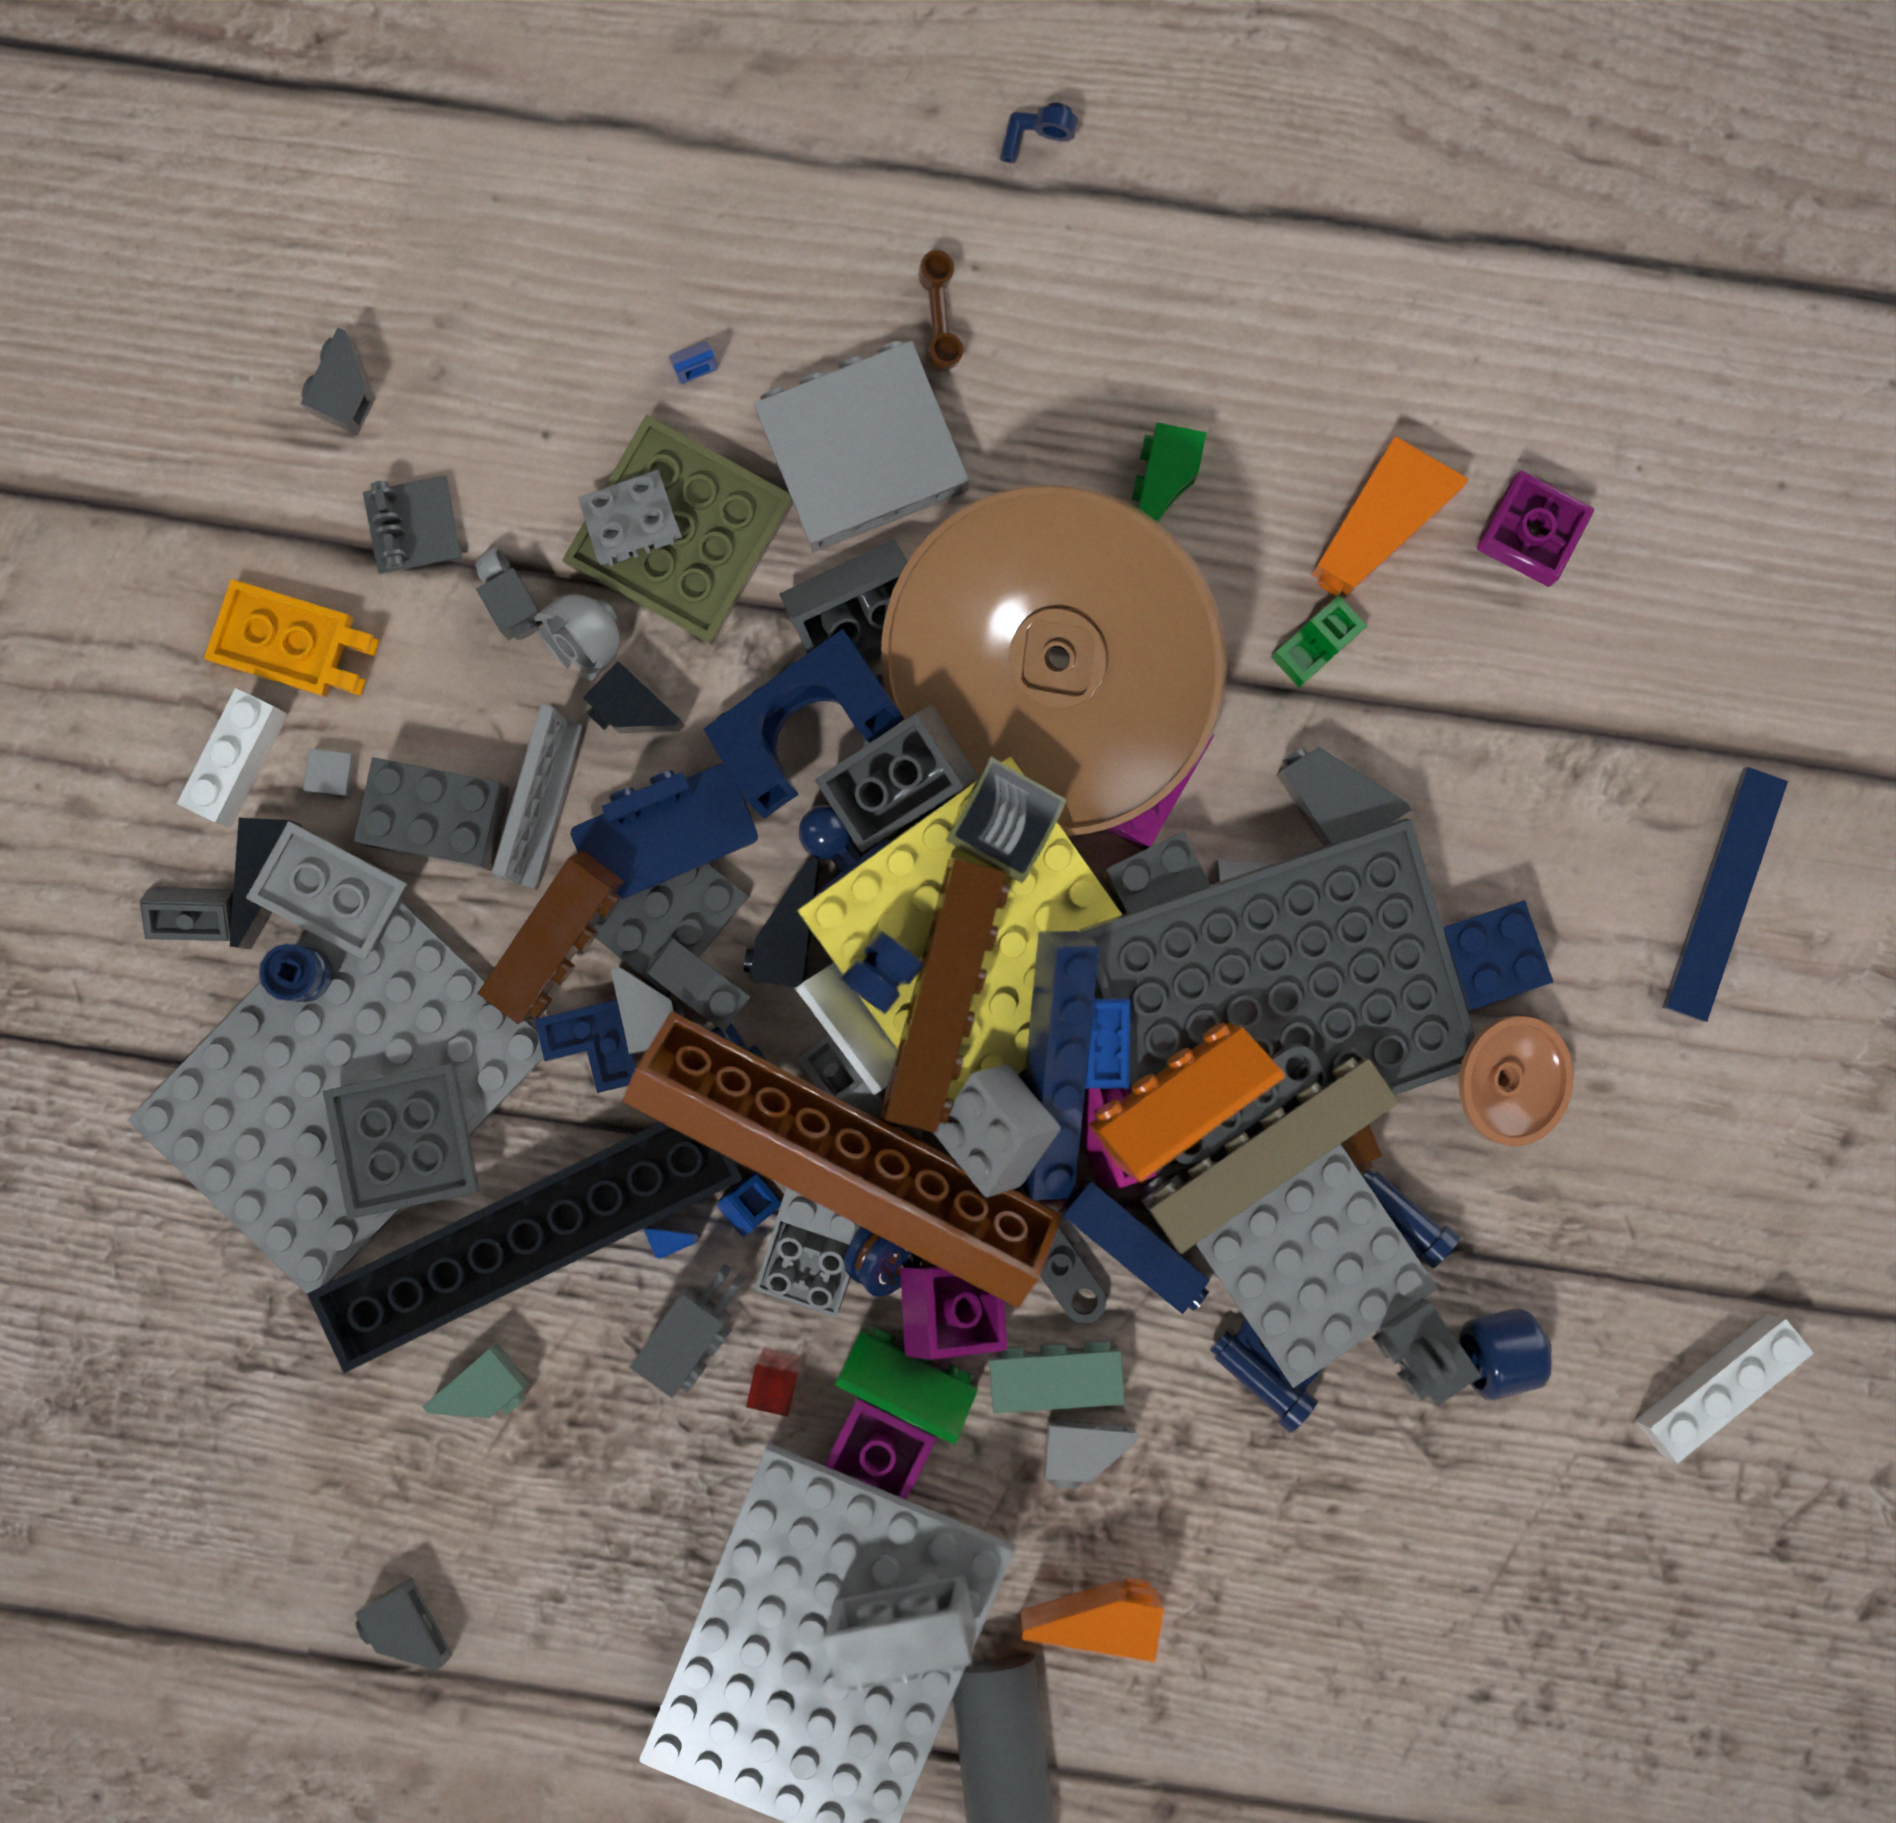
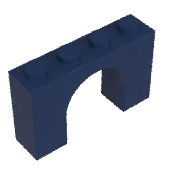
(750, 730)

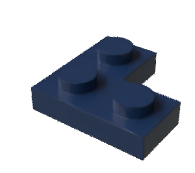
(590, 1030)

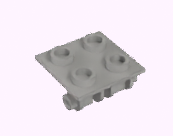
(629, 518)

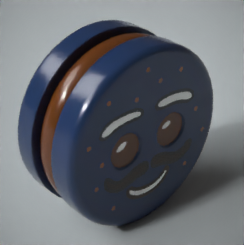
(877, 1262)

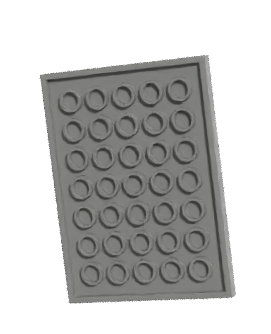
(250, 1102)
(755, 1686)

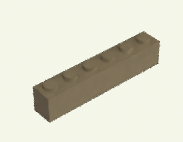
(1272, 1154)

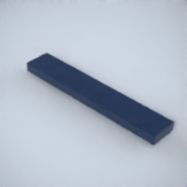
(1725, 894)

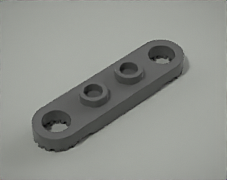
(1259, 1107)
(1066, 1274)

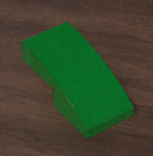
(1318, 641)

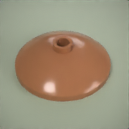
(1532, 1085)

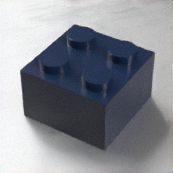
(1497, 955)

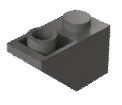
(340, 386)

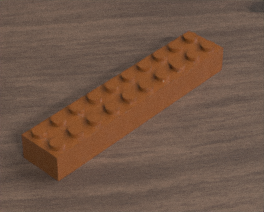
(841, 1159)

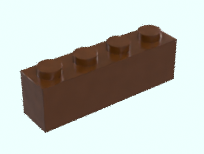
(552, 937)

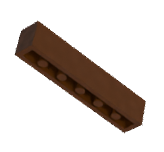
(943, 995)

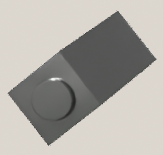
(698, 984)
(403, 1627)

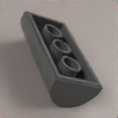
(1002, 1742)

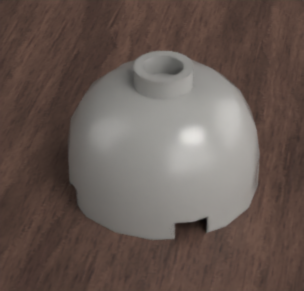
(580, 632)

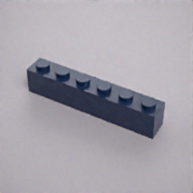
(1060, 1052)

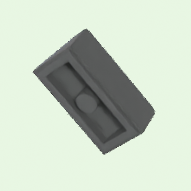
(187, 913)

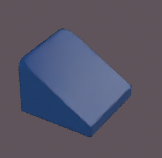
(693, 362)
(749, 1204)
(669, 1240)

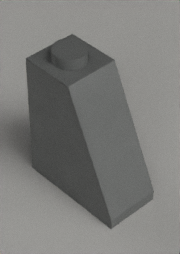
(1337, 797)

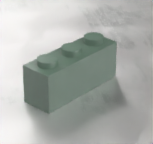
(1056, 1377)

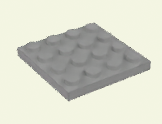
(1316, 1266)

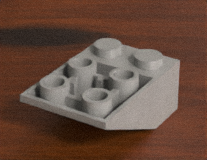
(807, 1255)

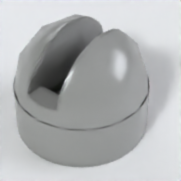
(491, 564)

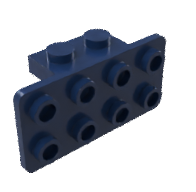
(667, 828)

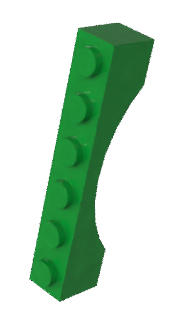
(1171, 467)

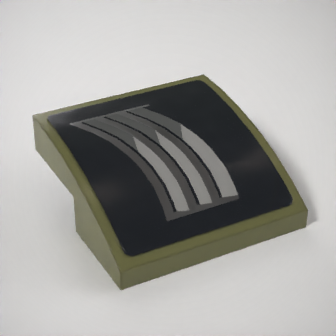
(1006, 820)

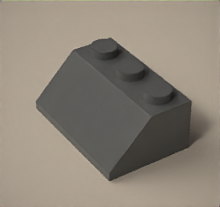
(847, 599)

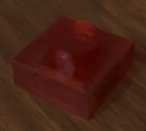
(772, 1389)

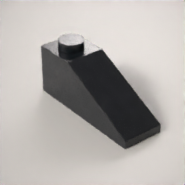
(254, 845)
(785, 938)

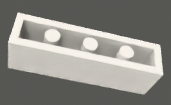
(1723, 1387)

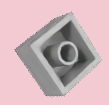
(997, 1130)

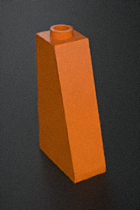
(1391, 507)

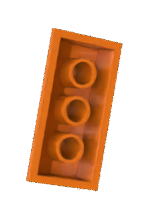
(1184, 1100)

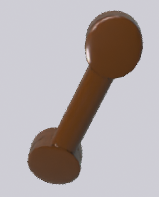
(934, 277)

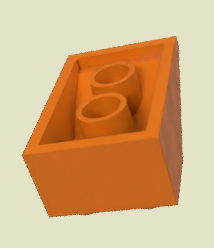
(1101, 1619)

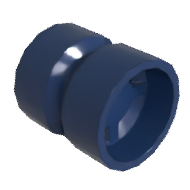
(882, 972)
(295, 973)

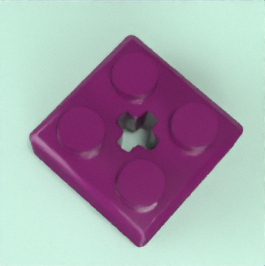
(1561, 527)

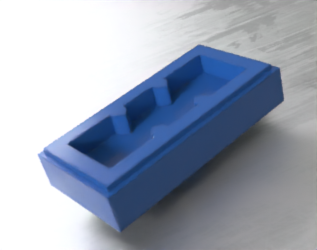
(1109, 1044)

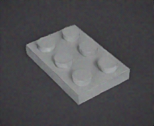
(327, 890)

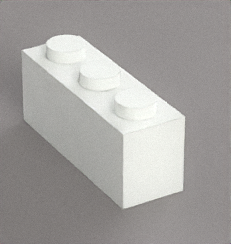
(232, 758)

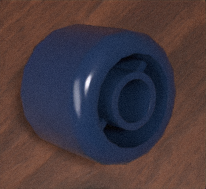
(1507, 1352)

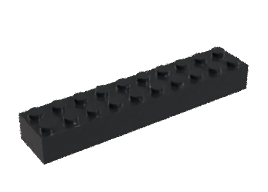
(517, 1241)

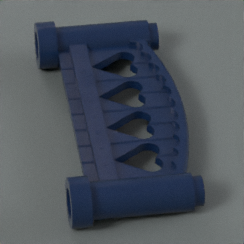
(1254, 1365)

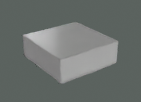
(329, 772)

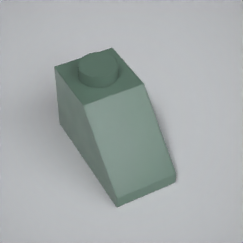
(482, 1388)

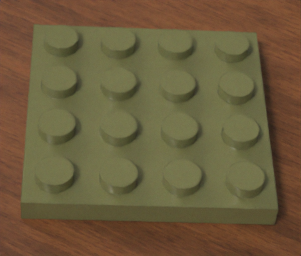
(724, 526)

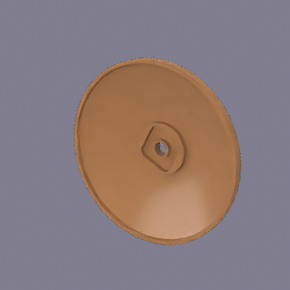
(1074, 573)

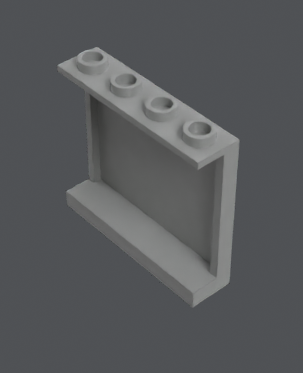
(862, 445)

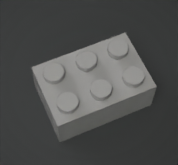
(900, 1633)

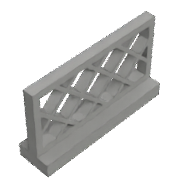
(538, 799)

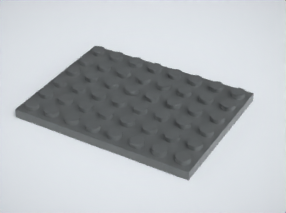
(1301, 952)

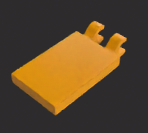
(286, 640)

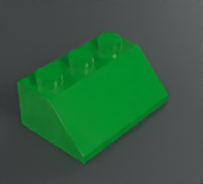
(908, 1386)

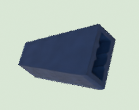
(1135, 1247)

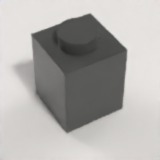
(510, 605)

